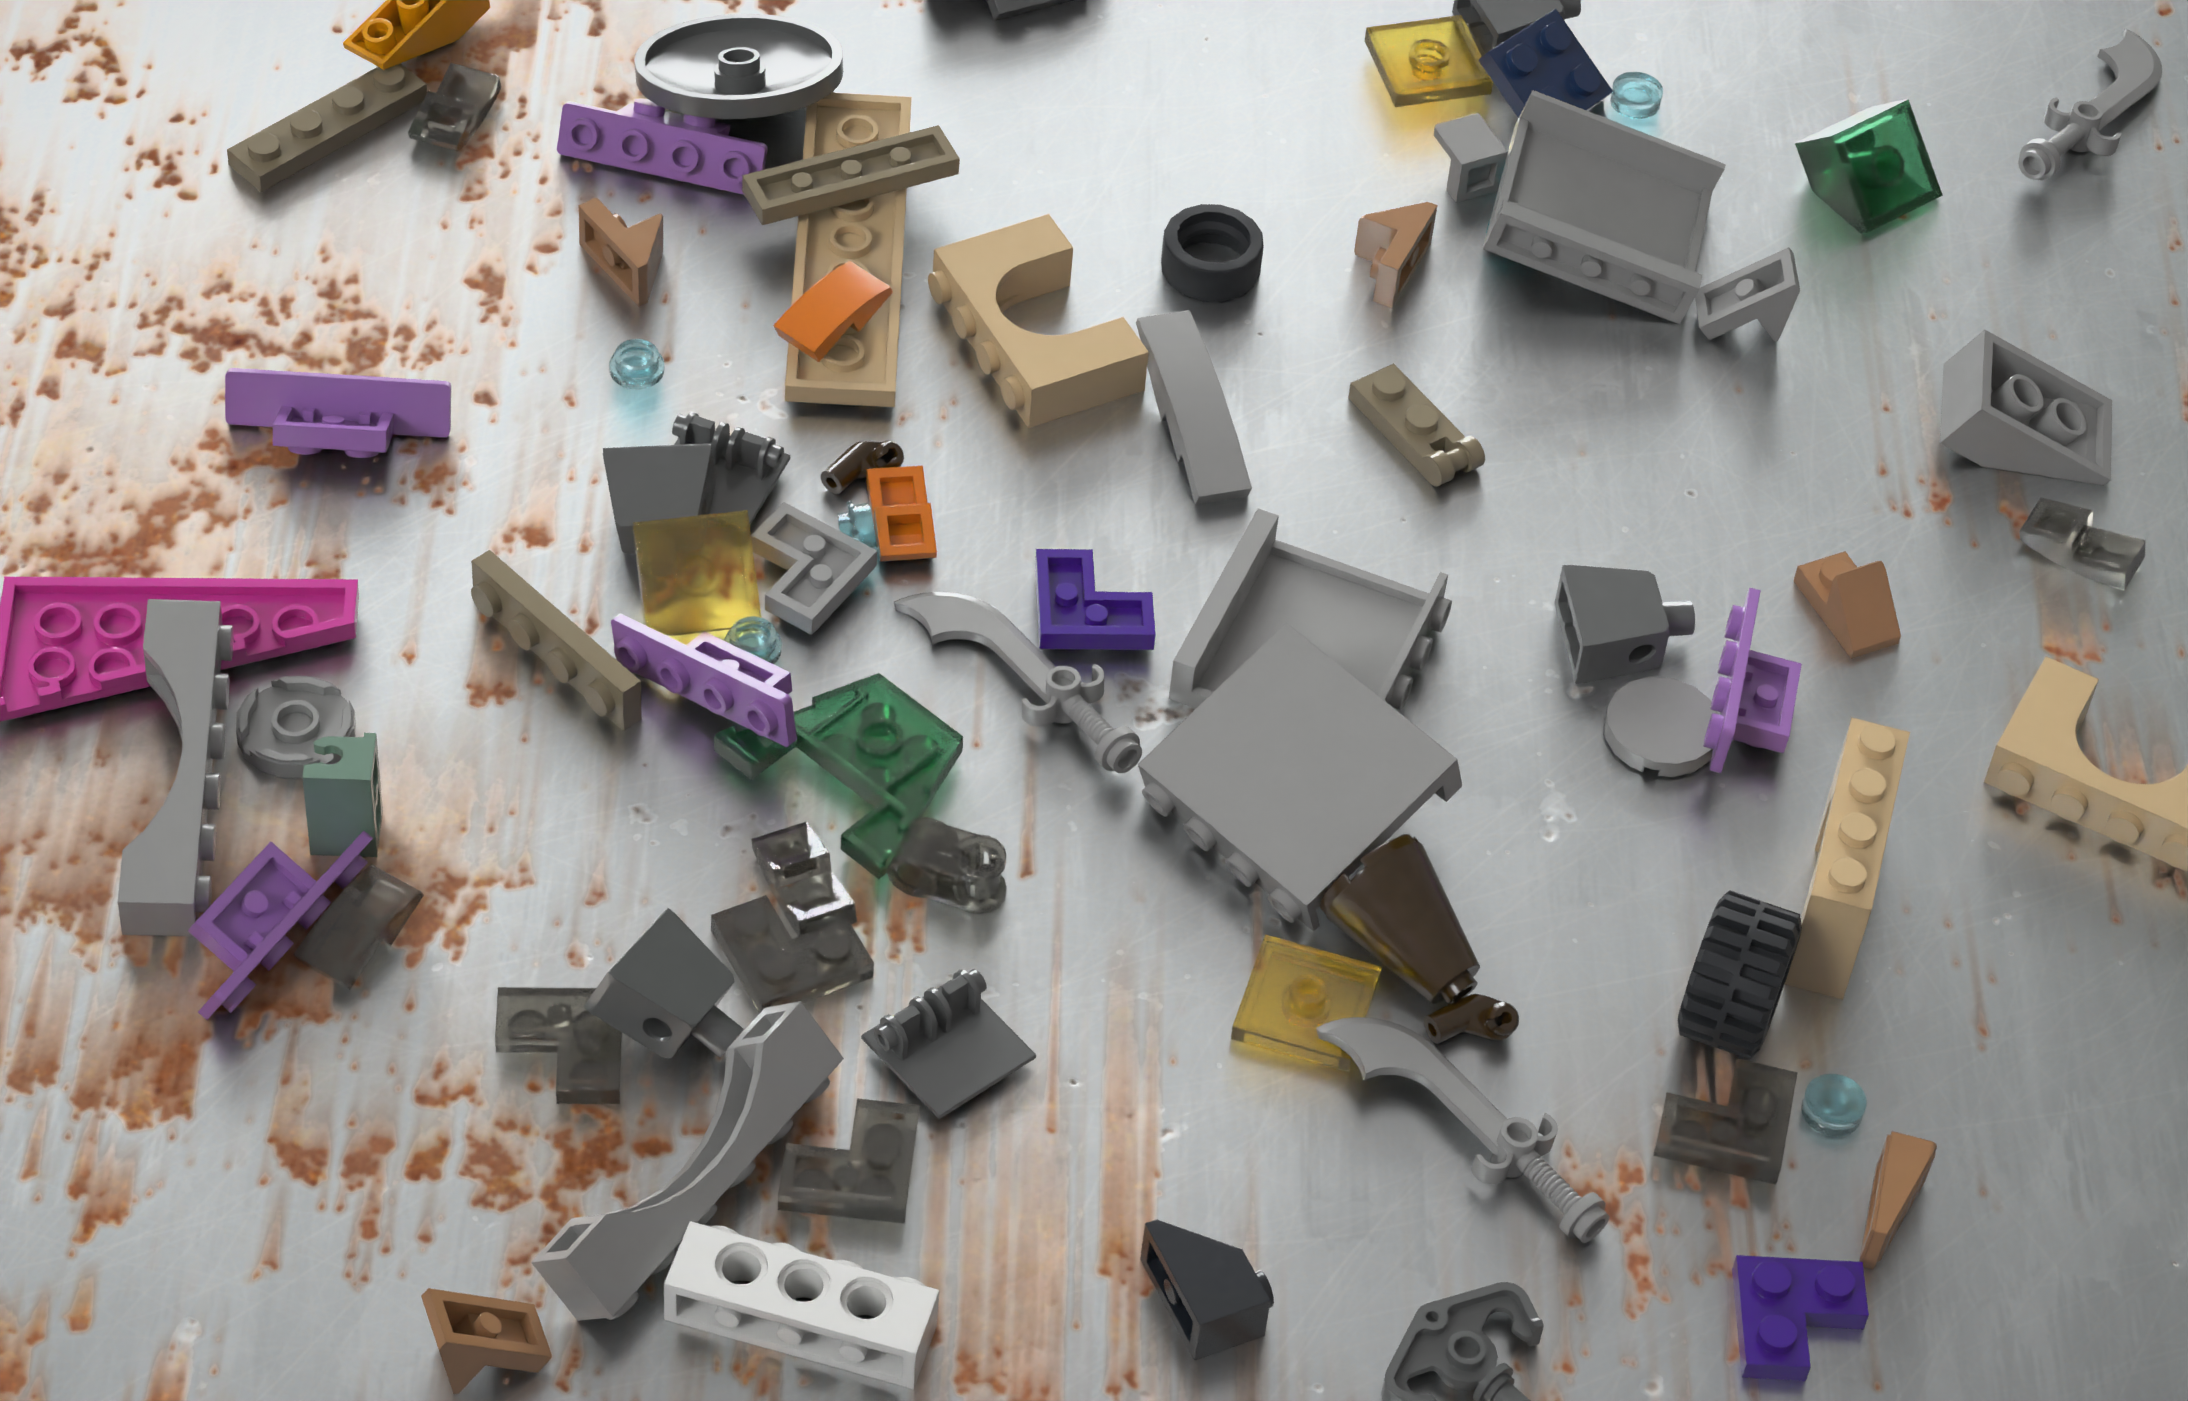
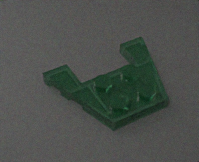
(876, 746)

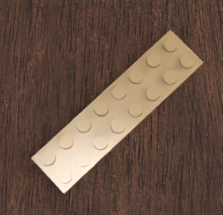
(869, 234)

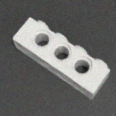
(821, 1330)

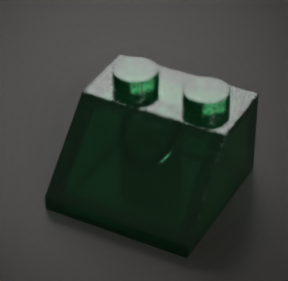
(1871, 166)

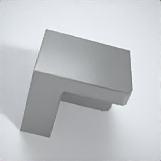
(1474, 155)

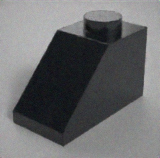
(1206, 1288)

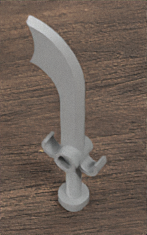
(2136, 74)
(1066, 697)
(1516, 1148)

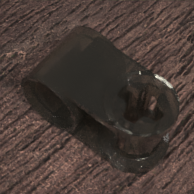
(944, 862)

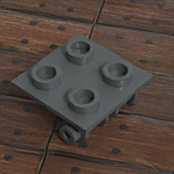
(743, 462)
(949, 1044)

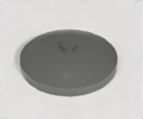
(739, 66)

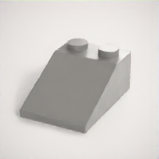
(2023, 414)

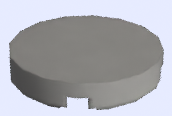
(283, 722)
(1659, 725)

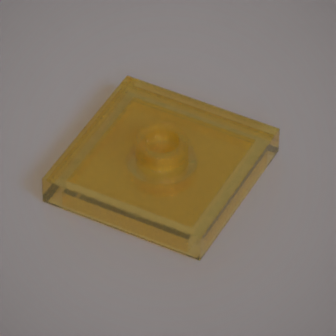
(1428, 60)
(696, 572)
(1295, 993)

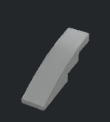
(1194, 407)

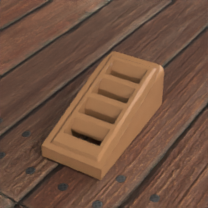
(1895, 1185)

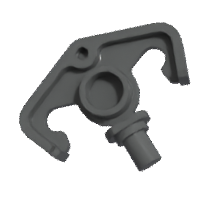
(1450, 1341)

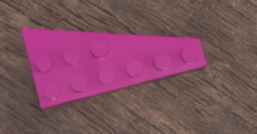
(86, 634)

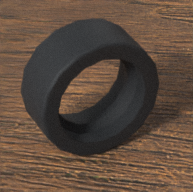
(1208, 279)

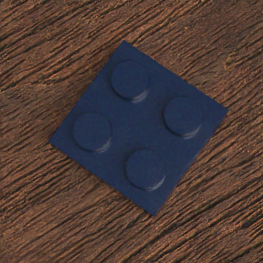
(1548, 61)

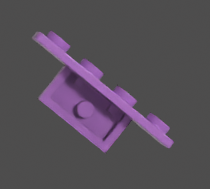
(660, 144)
(336, 409)
(711, 675)
(1756, 696)
(259, 909)

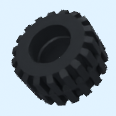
(1739, 974)

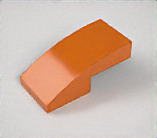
(830, 307)
(901, 513)

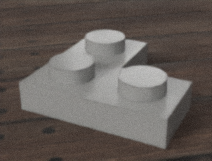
(820, 564)

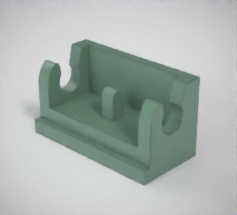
(344, 795)

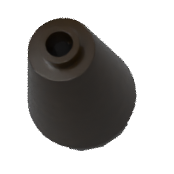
(1405, 920)

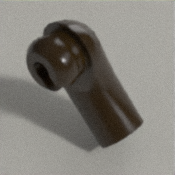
(856, 461)
(1473, 1015)

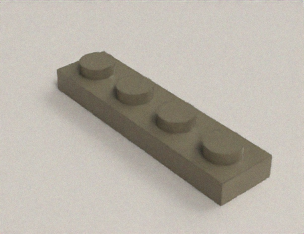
(326, 125)
(850, 175)
(556, 640)

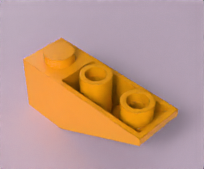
(412, 28)

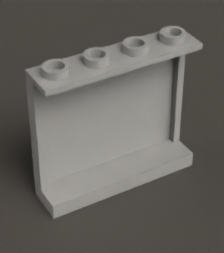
(1603, 207)
(1352, 615)
(1295, 773)

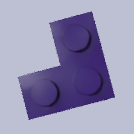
(1081, 618)
(1781, 1299)

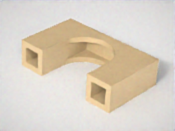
(1036, 372)
(2046, 767)
(1849, 857)

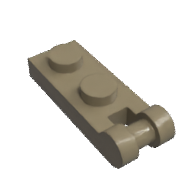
(1415, 425)

